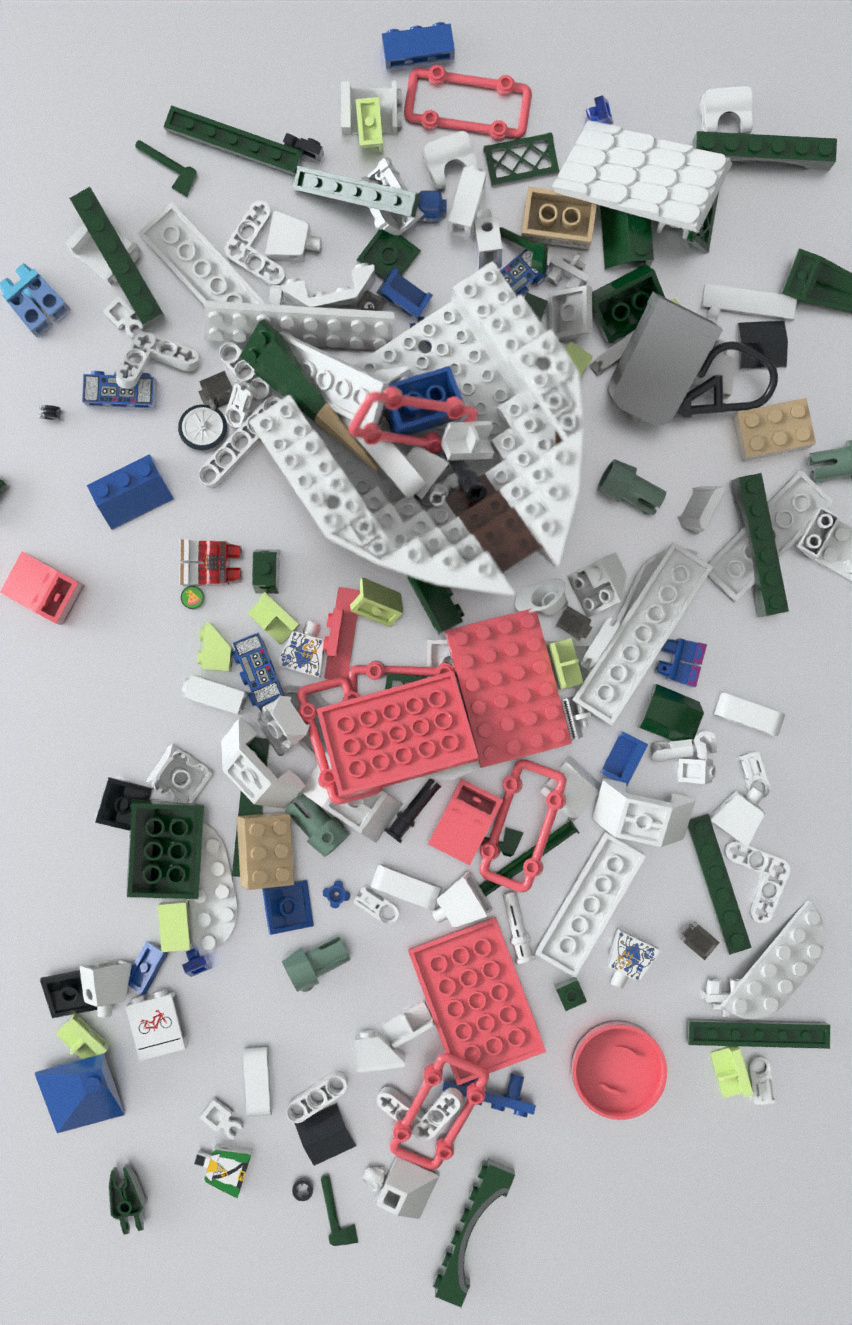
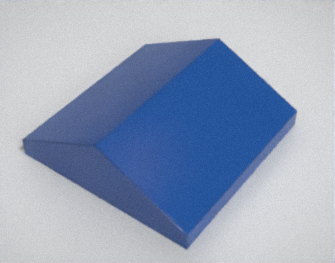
(288, 907)

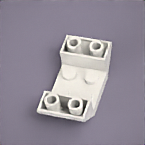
(344, 297)
(829, 543)
(250, 772)
(367, 816)
(641, 817)

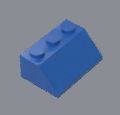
(433, 385)
(130, 492)

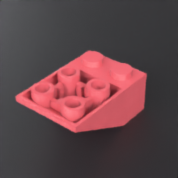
(41, 588)
(465, 821)

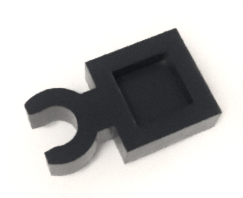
(309, 148)

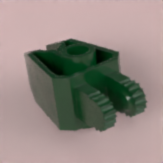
(126, 1198)

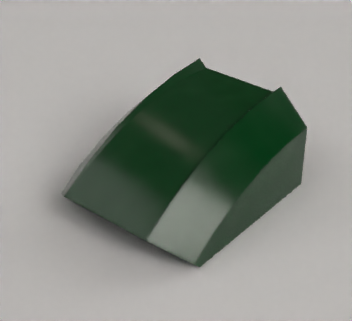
(671, 715)

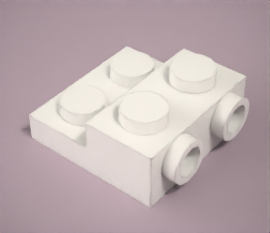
(570, 312)

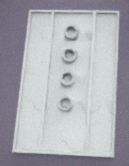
(643, 175)

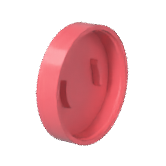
(619, 1070)

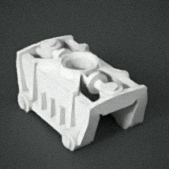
(390, 177)

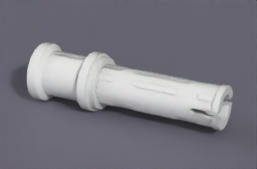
(520, 938)

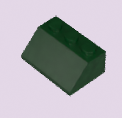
(625, 239)
(622, 302)
(437, 604)

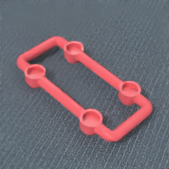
(437, 76)
(395, 399)
(376, 670)
(308, 714)
(555, 800)
(432, 1077)

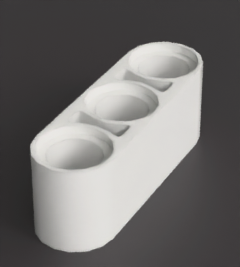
(237, 364)
(749, 714)
(406, 887)
(257, 1081)
(309, 1105)

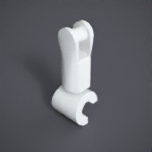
(703, 742)

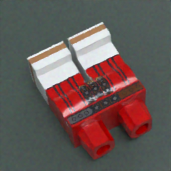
(216, 564)

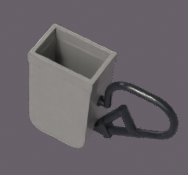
(665, 358)

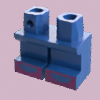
(682, 651)

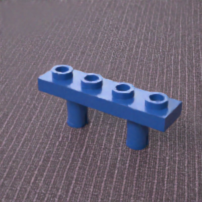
(509, 1100)

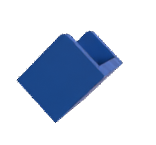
(403, 294)
(624, 758)

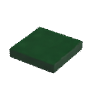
(389, 252)

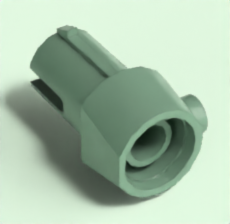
(839, 457)
(621, 482)
(323, 832)
(308, 966)

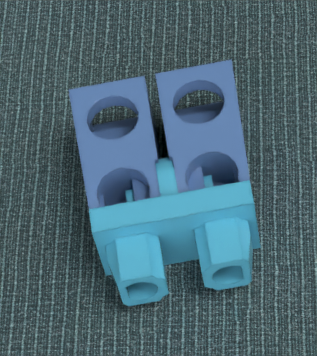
(27, 293)

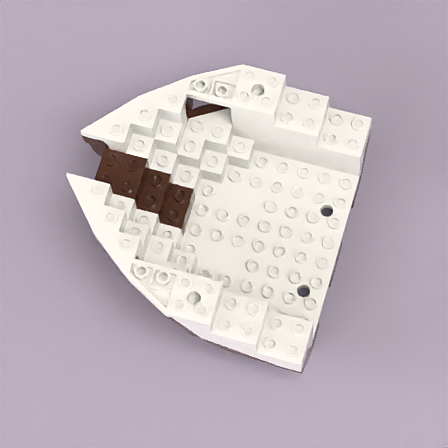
(512, 378)

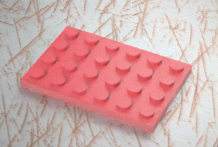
(508, 687)
(397, 734)
(477, 999)

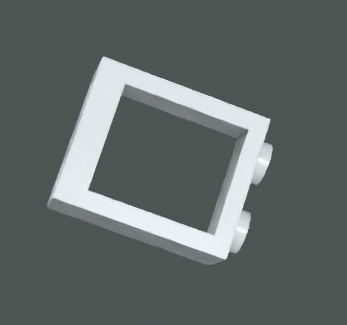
(467, 202)
(215, 694)

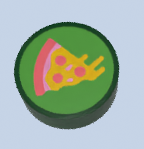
(192, 597)

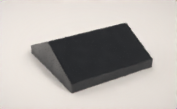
(765, 337)
(115, 802)
(65, 994)
(325, 1134)

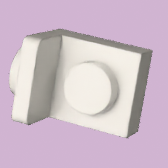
(696, 770)

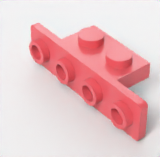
(341, 635)

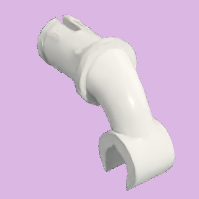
(440, 491)

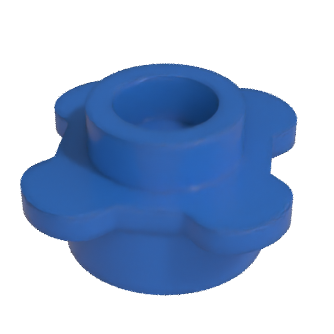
(343, 894)

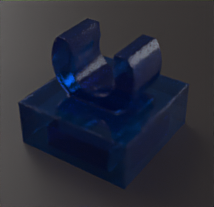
(600, 111)
(196, 964)

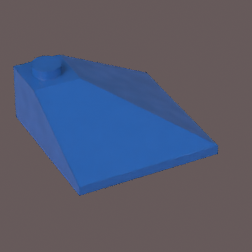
(80, 1093)

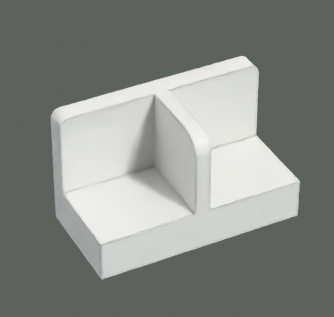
(467, 441)
(409, 1024)

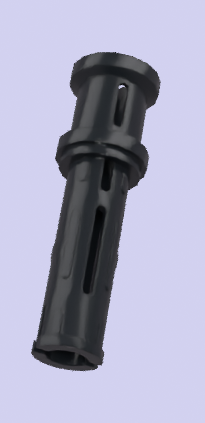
(468, 481)
(406, 819)

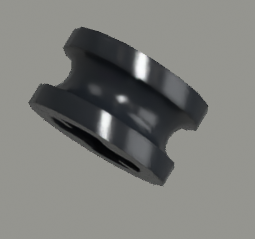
(49, 412)
(295, 1189)

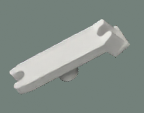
(610, 356)
(599, 645)

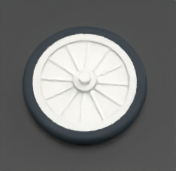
(202, 427)

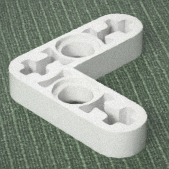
(248, 252)
(151, 350)
(766, 869)
(422, 1118)

